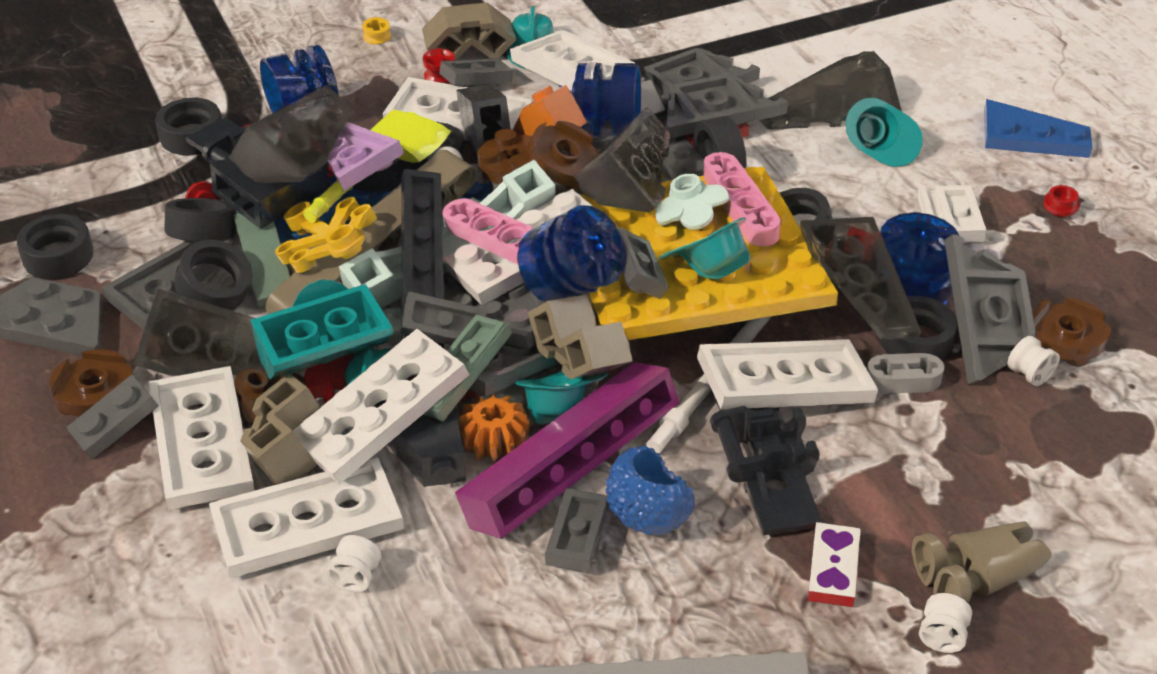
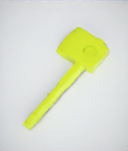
(418, 140)

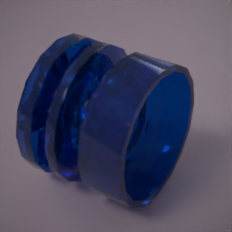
(289, 81)
(608, 99)
(919, 253)
(571, 254)

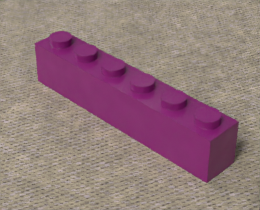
(566, 449)

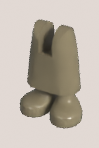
(979, 559)

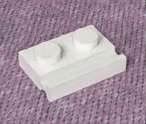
(957, 207)

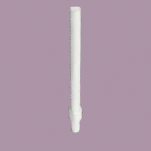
(677, 419)

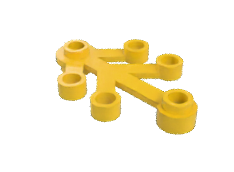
(340, 238)

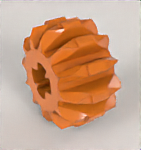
(493, 427)

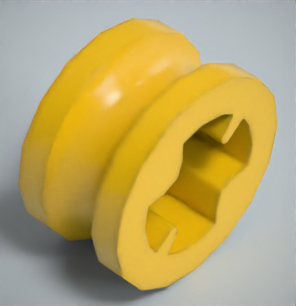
(376, 30)

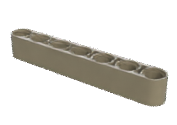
(384, 232)

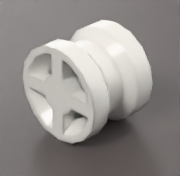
(1033, 360)
(353, 563)
(945, 623)

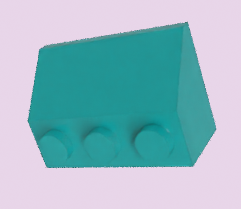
(320, 331)

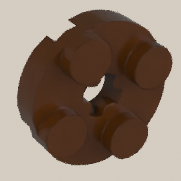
(546, 150)
(503, 154)
(1075, 346)
(73, 381)

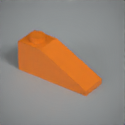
(549, 107)

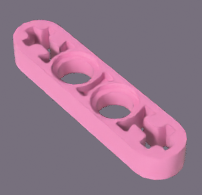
(727, 171)
(480, 217)

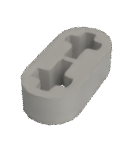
(906, 373)

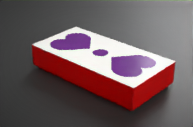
(834, 565)

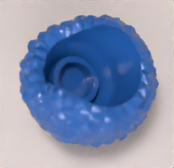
(647, 493)

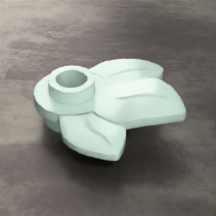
(690, 202)

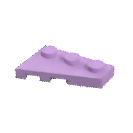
(361, 153)

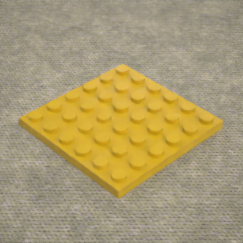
(772, 283)

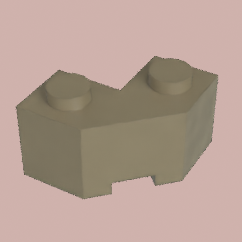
(468, 25)
(570, 334)
(272, 436)

